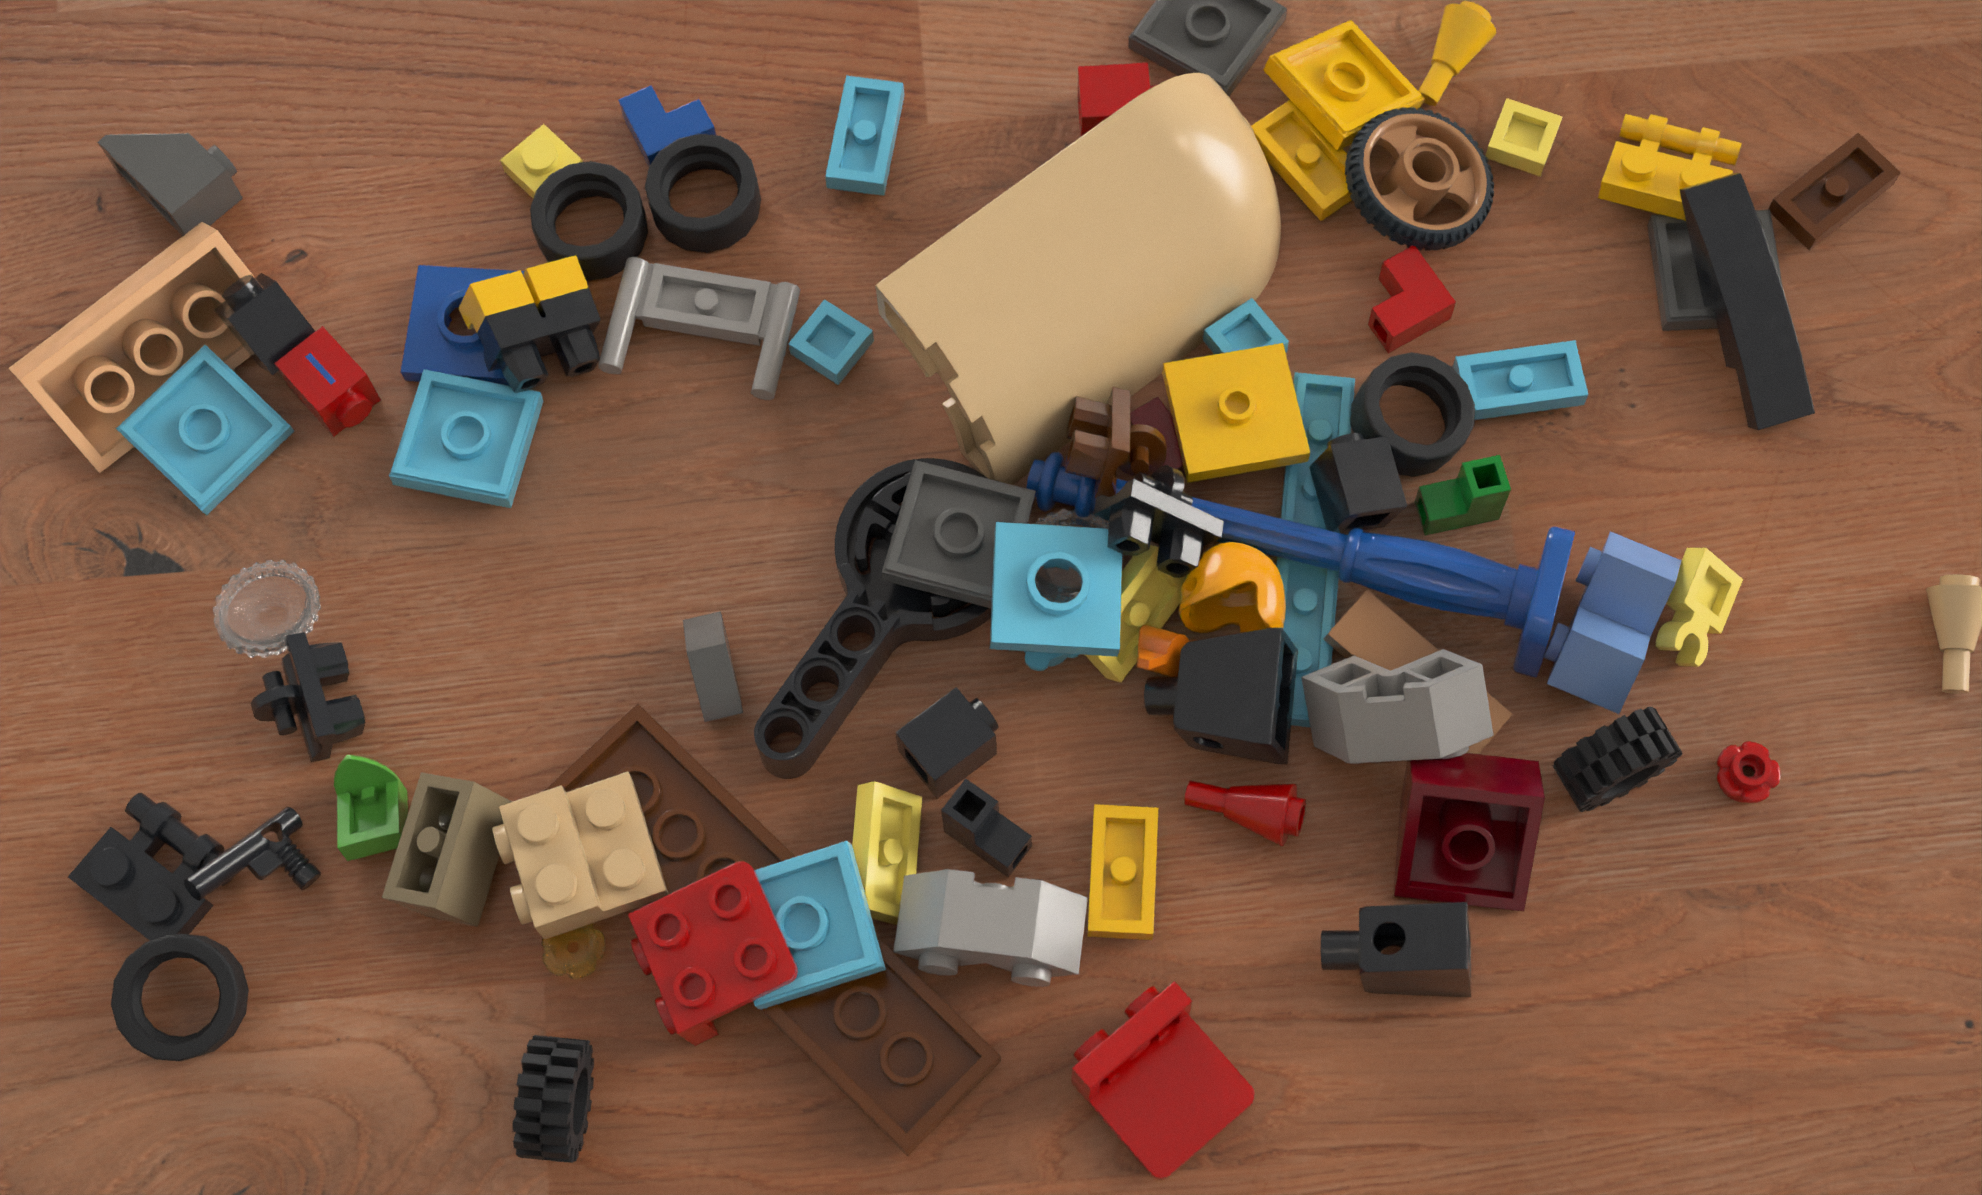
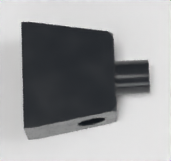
(1232, 694)
(1432, 956)

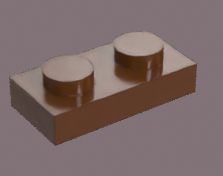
(1833, 191)

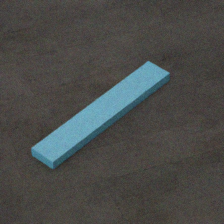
(1308, 588)

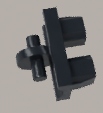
(1162, 513)
(306, 672)

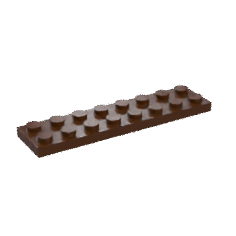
(875, 1037)

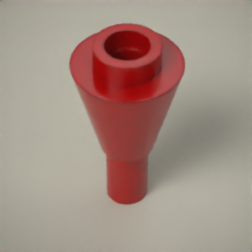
(1263, 809)

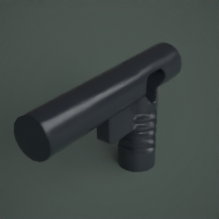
(259, 856)

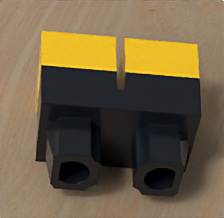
(533, 317)

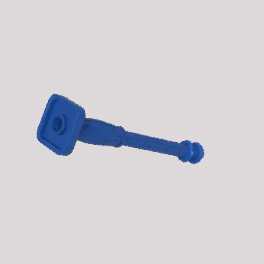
(1388, 564)

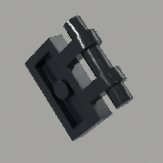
(136, 885)

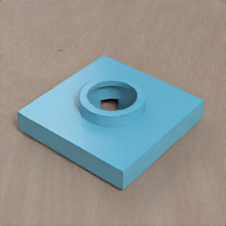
(1030, 622)

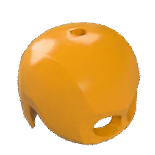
(1235, 588)

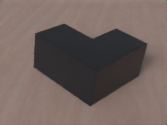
(975, 822)

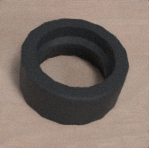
(692, 155)
(586, 181)
(1431, 378)
(128, 995)

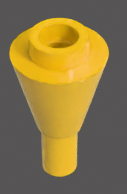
(1461, 37)

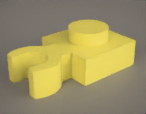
(1701, 605)

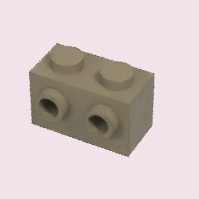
(446, 850)

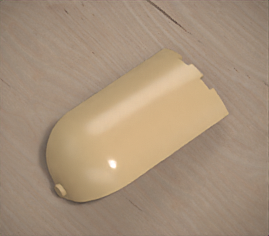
(1090, 271)

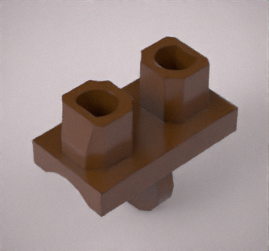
(1106, 441)

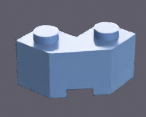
(1613, 621)

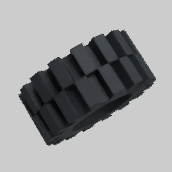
(1617, 759)
(553, 1099)

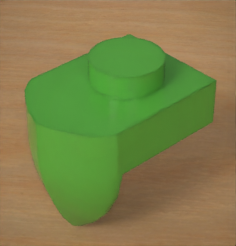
(369, 807)

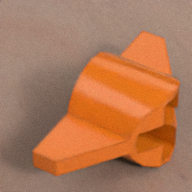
(1160, 650)

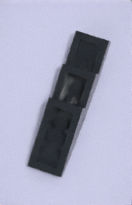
(1747, 299)

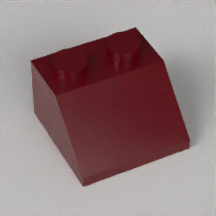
(1469, 830)

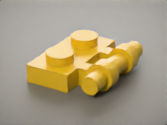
(1652, 179)

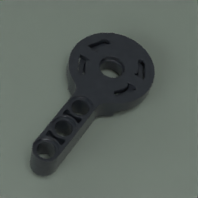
(873, 607)

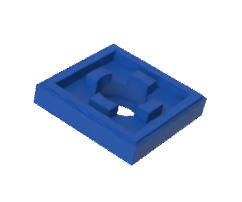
(429, 341)

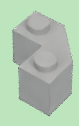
(1400, 714)
(1020, 928)

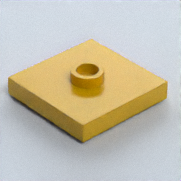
(1340, 82)
(1235, 412)

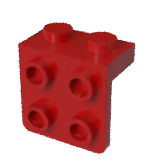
(711, 950)
(1160, 1082)

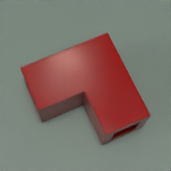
(1416, 301)

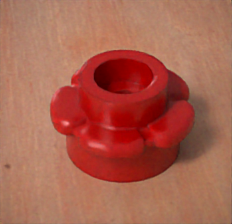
(1745, 788)

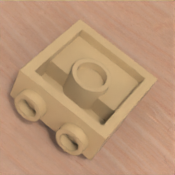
(579, 855)

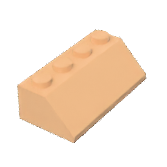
(133, 342)

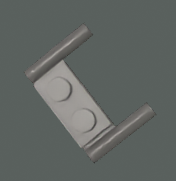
(706, 307)

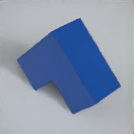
(655, 128)

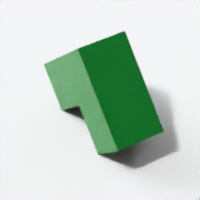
(1468, 500)

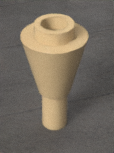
(1957, 623)

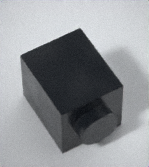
(263, 319)
(1357, 483)
(948, 741)

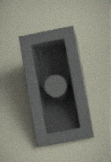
(175, 176)

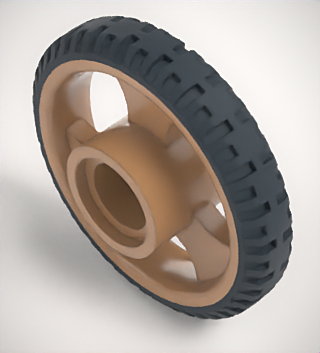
(1420, 177)

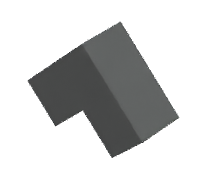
(712, 666)

